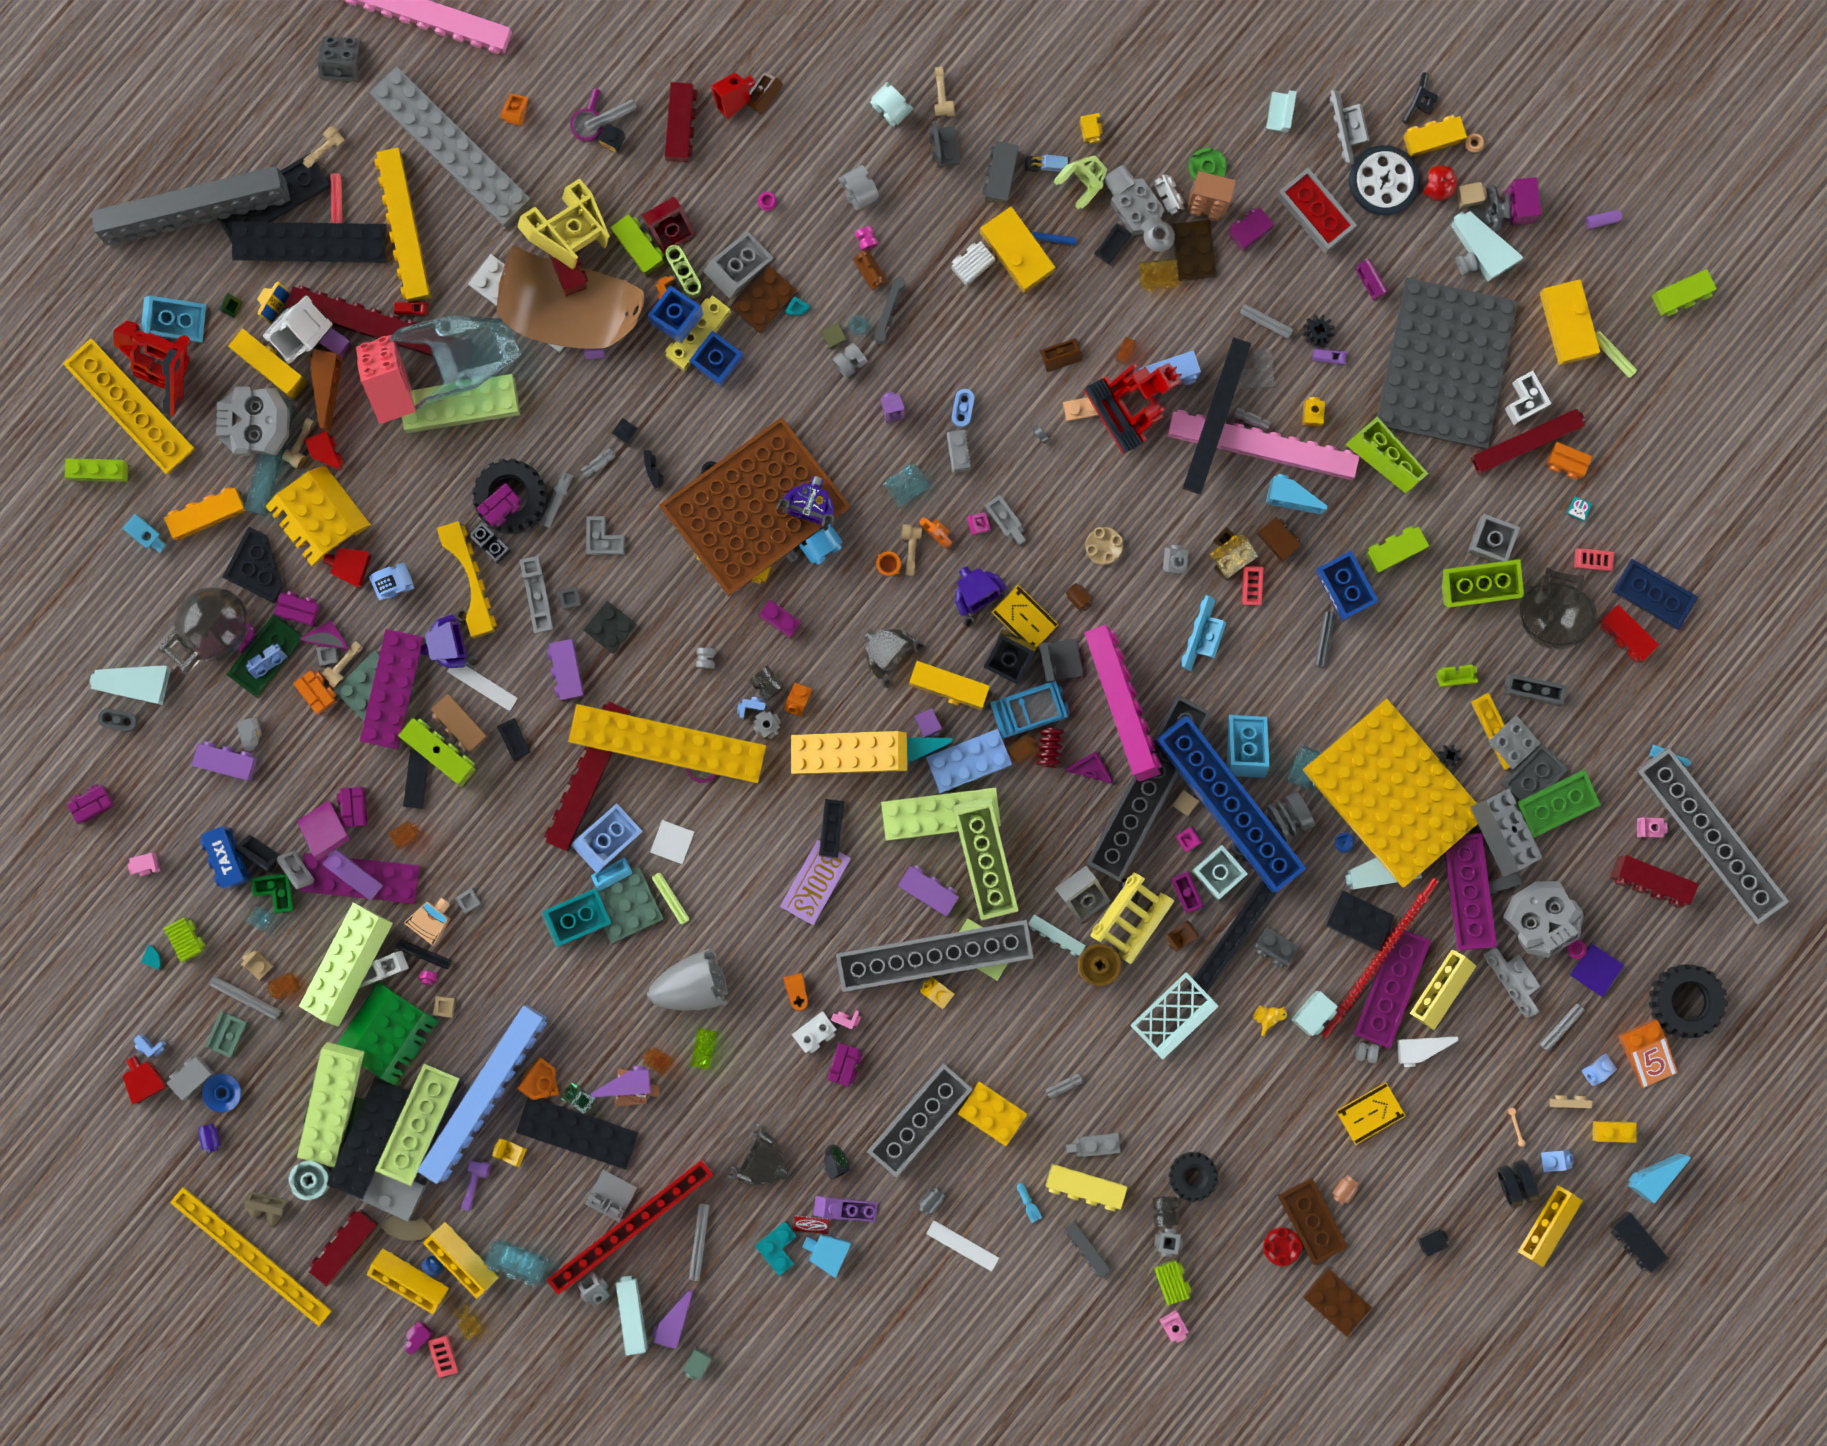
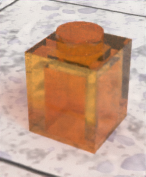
(1022, 749)
(404, 835)
(283, 986)

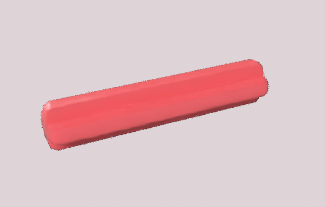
(336, 198)

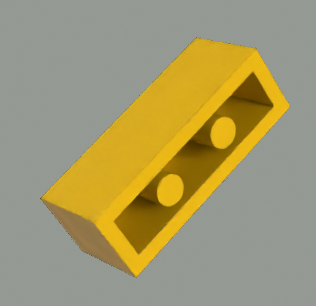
(1434, 136)

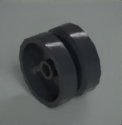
(1517, 1183)

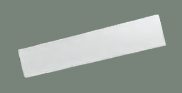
(484, 686)
(962, 1245)

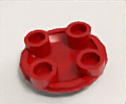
(1282, 1246)

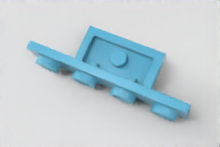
(1205, 635)

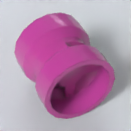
(866, 238)

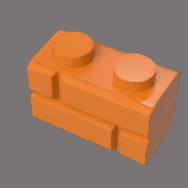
(1568, 461)
(315, 692)

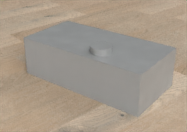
(394, 1196)

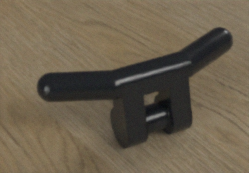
(1417, 104)

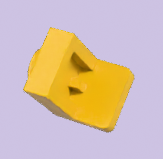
(936, 992)
(509, 1152)

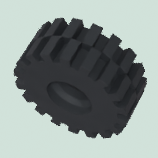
(1196, 1191)

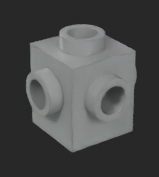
(771, 731)
(1174, 1247)
(593, 1289)

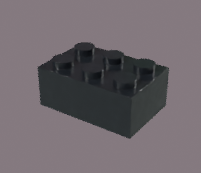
(1359, 920)

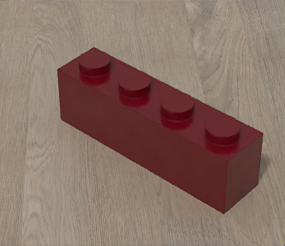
(680, 121)
(570, 279)
(343, 1247)

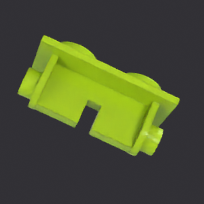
(1450, 677)

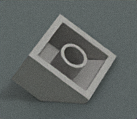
(1082, 894)

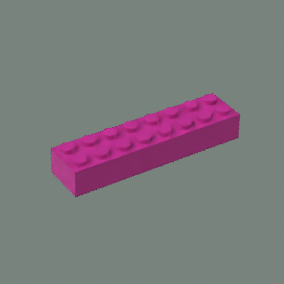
(1121, 699)

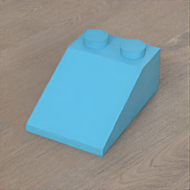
(173, 318)
(1289, 494)
(1248, 746)
(1655, 1179)

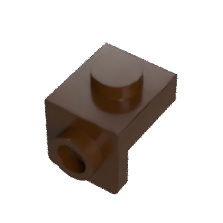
(1181, 936)

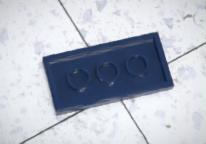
(1654, 594)

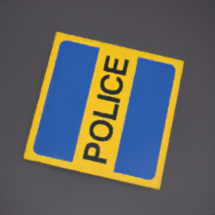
(272, 302)

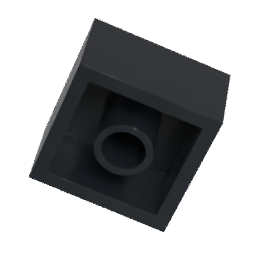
(1009, 656)

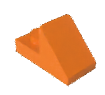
(515, 109)

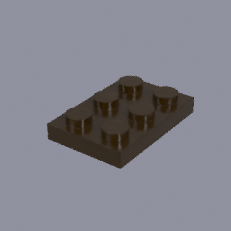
(1194, 250)

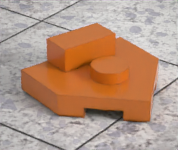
(937, 531)
(539, 1080)

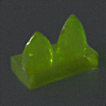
(703, 1048)

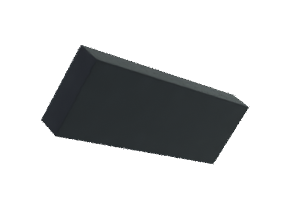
(415, 780)
(831, 828)

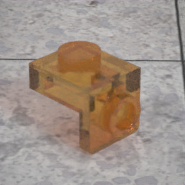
(657, 1060)

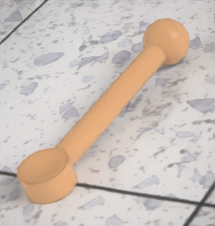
(1511, 1111)

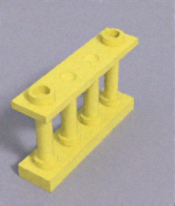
(1146, 927)

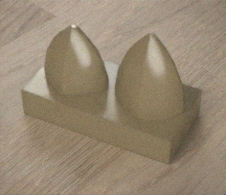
(260, 1203)

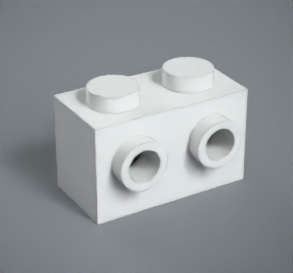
(814, 1032)

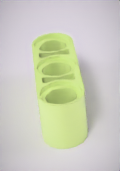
(680, 263)

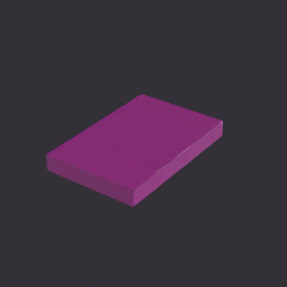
(323, 830)

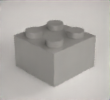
(1493, 539)

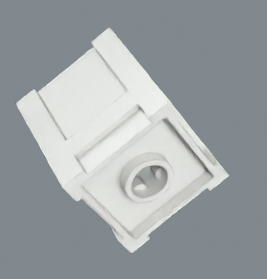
(297, 329)

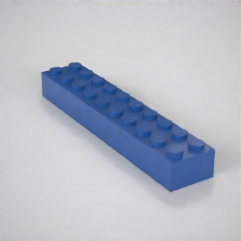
(1230, 804)

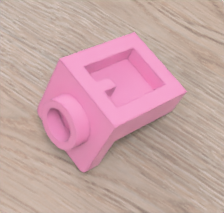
(842, 1019)

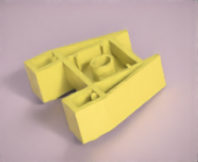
(570, 228)

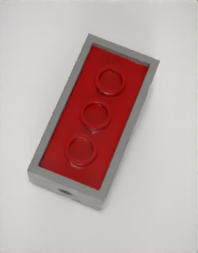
(1316, 210)

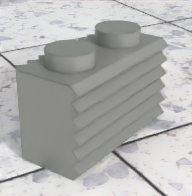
(958, 451)

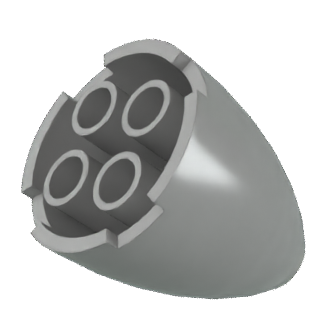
(690, 984)

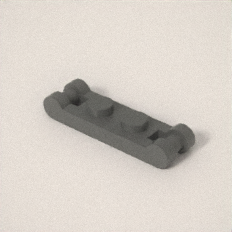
(886, 318)

